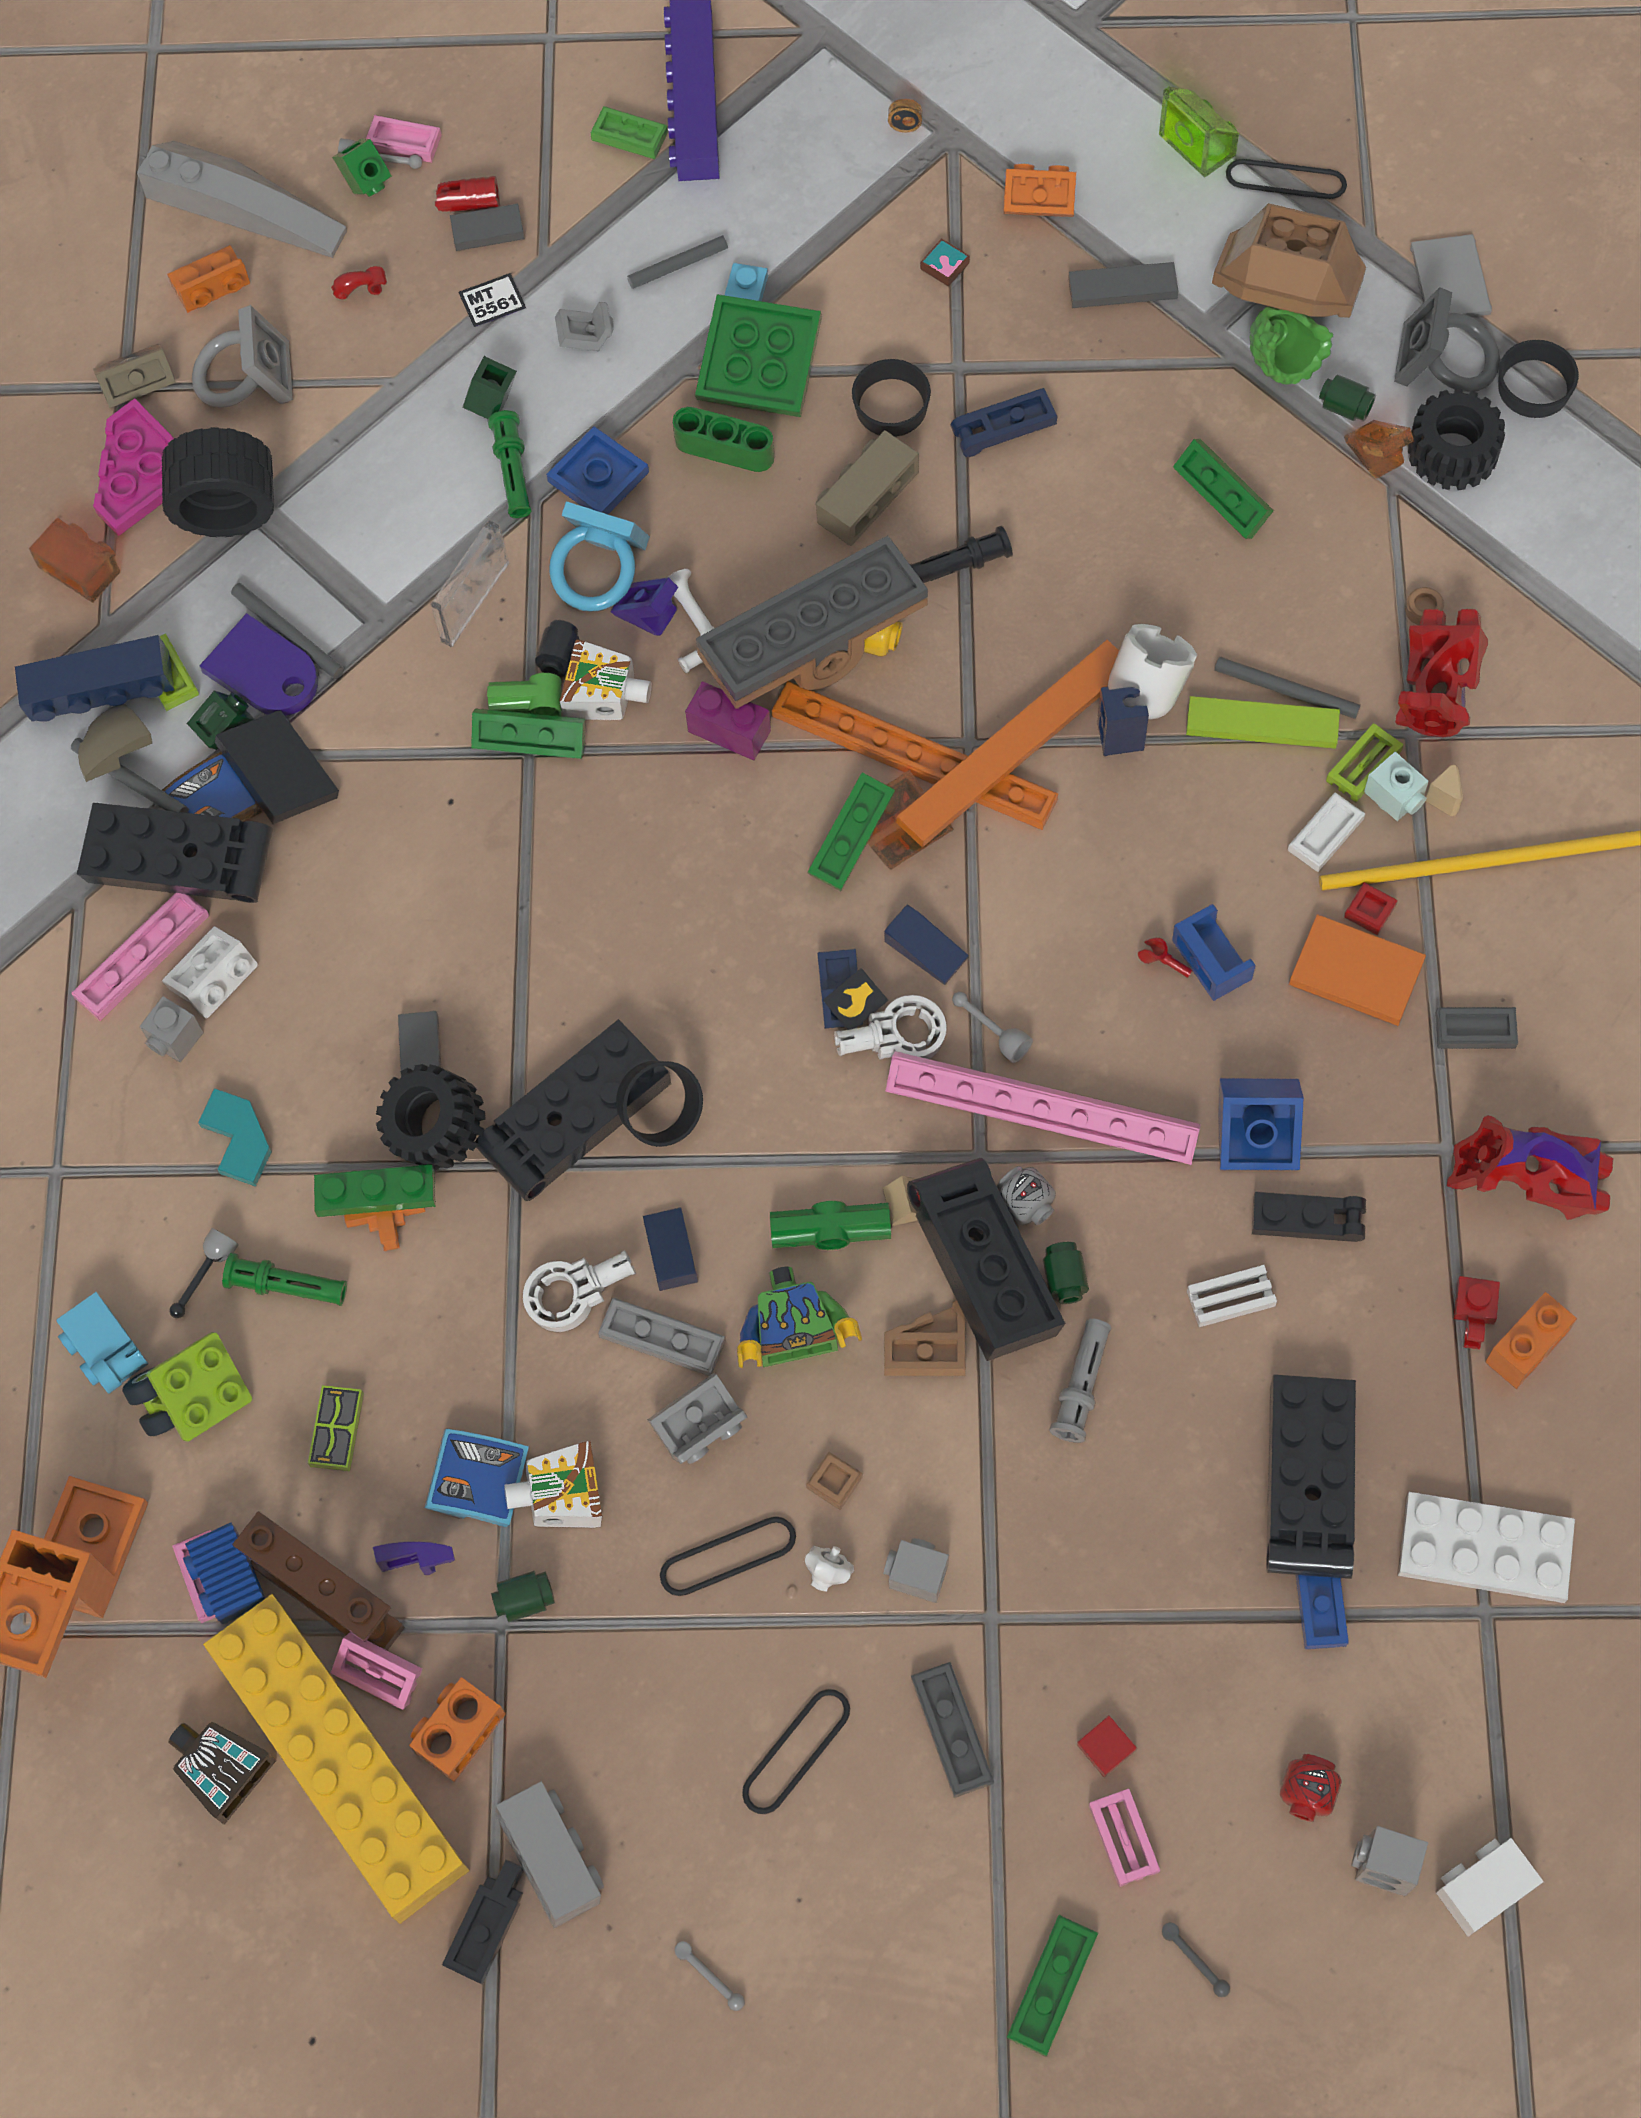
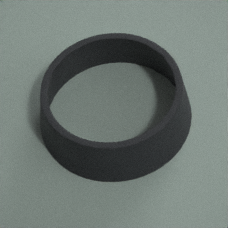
(1541, 351)
(885, 370)
(689, 1116)

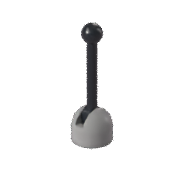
(217, 1249)

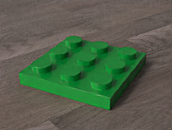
(758, 355)

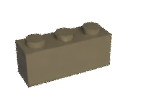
(867, 487)

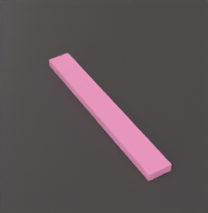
(1043, 1107)

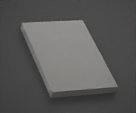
(1454, 267)

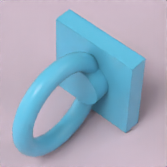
(604, 532)

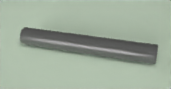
(677, 262)

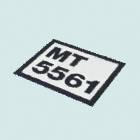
(492, 300)

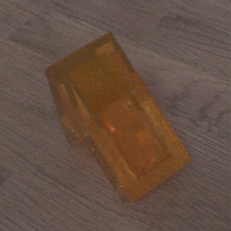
(1379, 446)

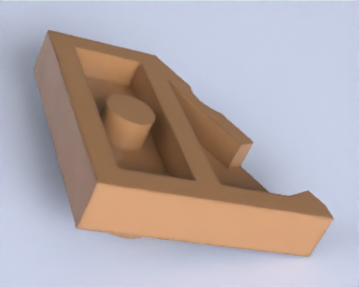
(927, 1345)

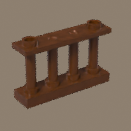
(317, 1583)

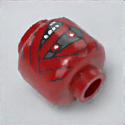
(1310, 1787)

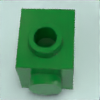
(362, 167)

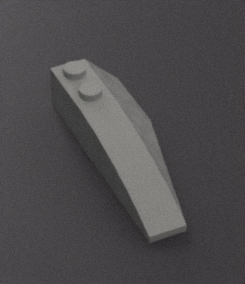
(235, 196)

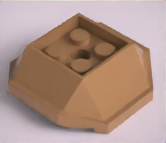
(1292, 263)

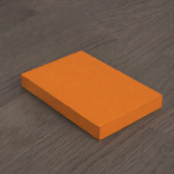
(1357, 970)

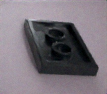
(276, 766)

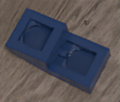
(834, 970)

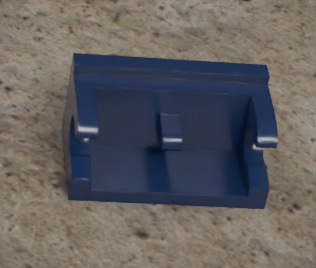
(1121, 727)

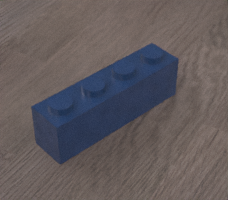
(94, 678)

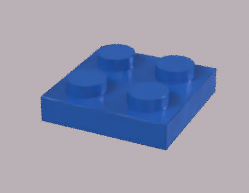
(597, 472)

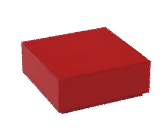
(1370, 908)
(1106, 1746)

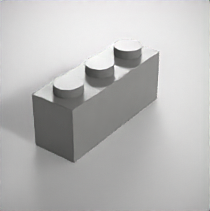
(549, 1853)

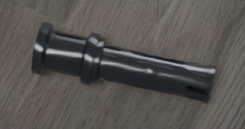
(972, 553)

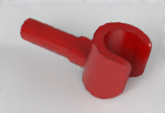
(1160, 953)

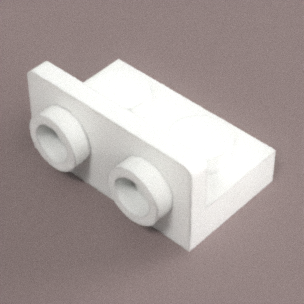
(211, 971)

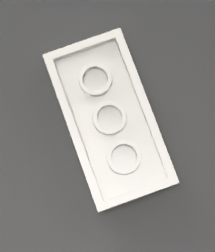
(1486, 1547)

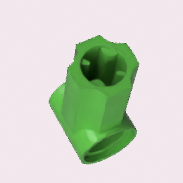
(535, 696)

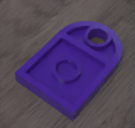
(261, 667)

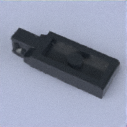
(485, 1924)

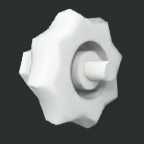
(828, 1567)

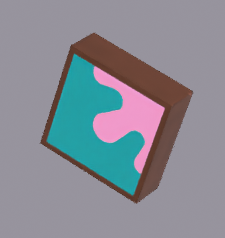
(945, 262)

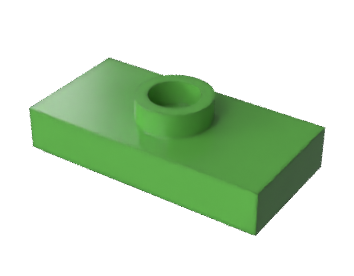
(629, 132)

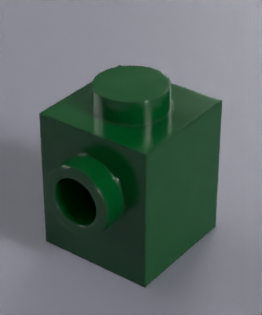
(489, 388)

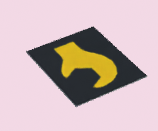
(855, 1000)

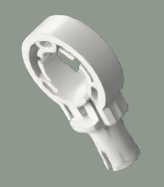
(885, 1023)
(584, 1296)

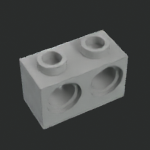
(1389, 1860)

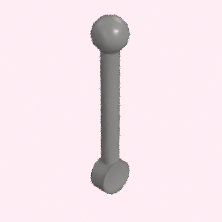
(684, 1952)

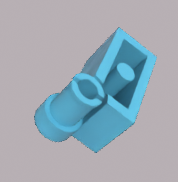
(101, 1342)

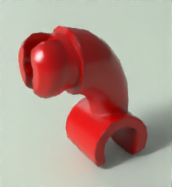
(349, 281)

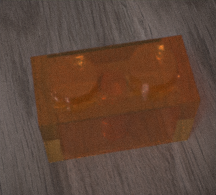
(75, 559)

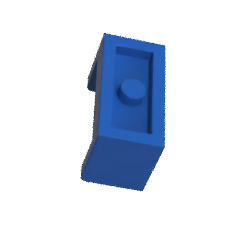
(1211, 953)

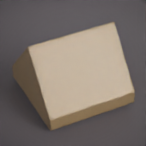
(1446, 791)
(899, 1203)

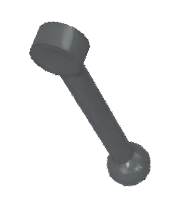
(1171, 1933)

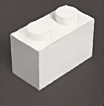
(1488, 1886)

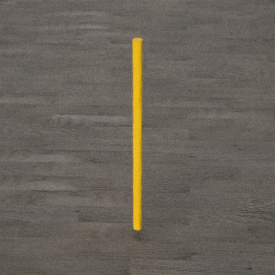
(1480, 860)

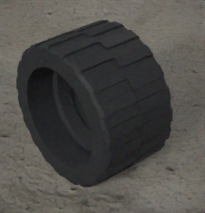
(217, 482)

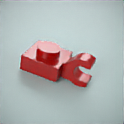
(1477, 1305)

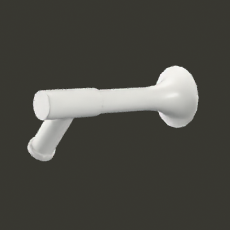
(685, 597)

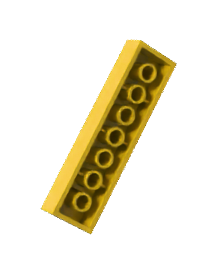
(336, 1759)

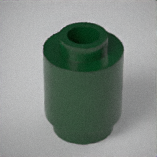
(1347, 398)
(1065, 1272)
(523, 1596)

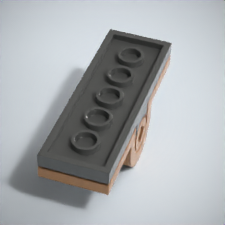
(814, 626)

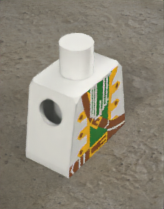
(600, 684)
(559, 1489)

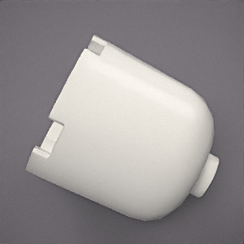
(1154, 667)

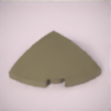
(110, 737)

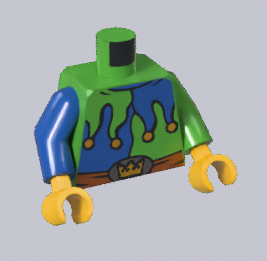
(793, 1323)

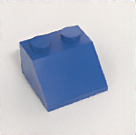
(1260, 1124)

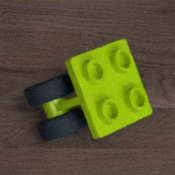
(189, 1390)

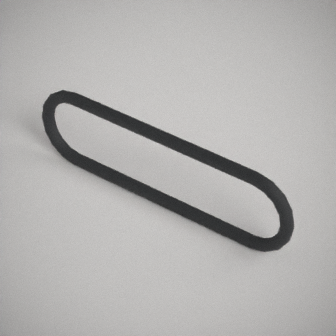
(1284, 190)
(667, 1587)
(808, 1764)

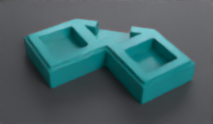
(248, 1147)

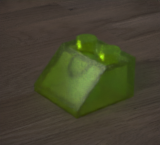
(1196, 130)

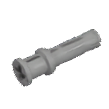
(1078, 1397)

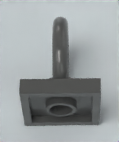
(1426, 338)

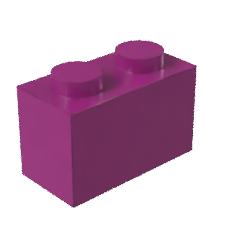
(718, 721)

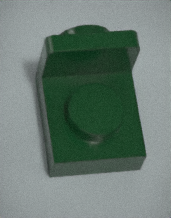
(218, 715)

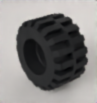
(1459, 415)
(405, 1108)

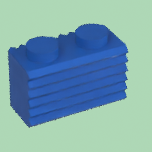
(224, 1573)

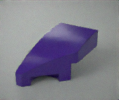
(406, 1553)

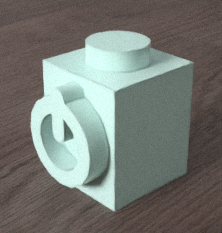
(1397, 787)

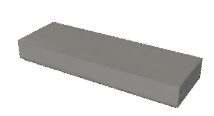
(661, 1336)

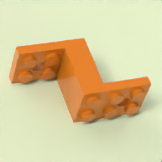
(63, 1571)

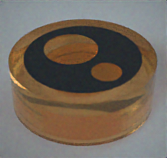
(905, 115)

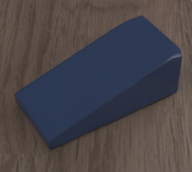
(924, 944)
(670, 1249)

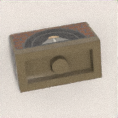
(134, 375)

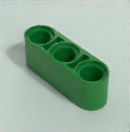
(711, 427)

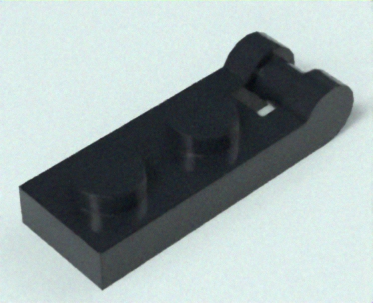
(1308, 1216)

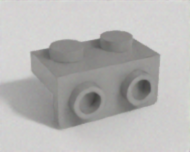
(697, 1420)

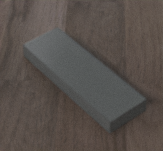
(1123, 285)
(952, 1729)

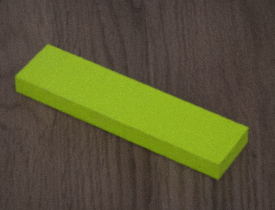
(1263, 722)

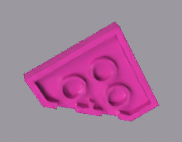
(130, 467)

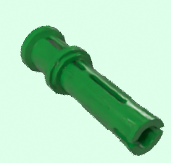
(508, 449)
(264, 1273)

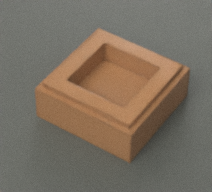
(834, 1480)

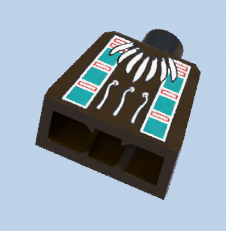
(219, 1767)

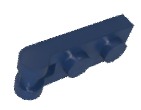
(1004, 421)

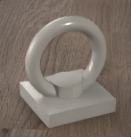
(263, 359)

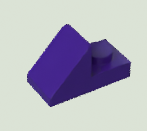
(648, 605)

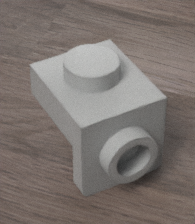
(584, 329)

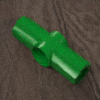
(830, 1225)

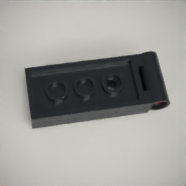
(156, 846)
(582, 1097)
(991, 1277)
(1316, 1456)

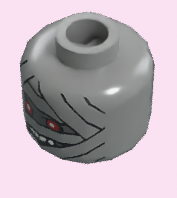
(1027, 1195)

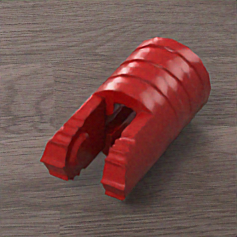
(468, 194)

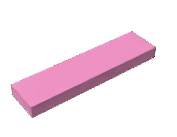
(140, 954)

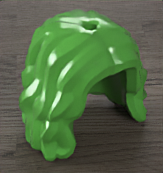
(1288, 345)

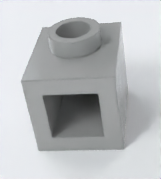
(170, 1030)
(917, 1569)

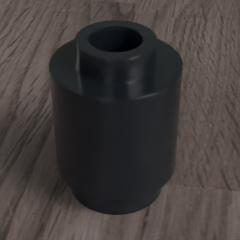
(556, 647)

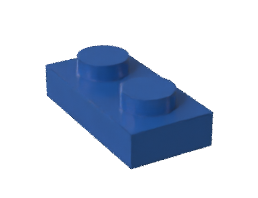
(1322, 1612)

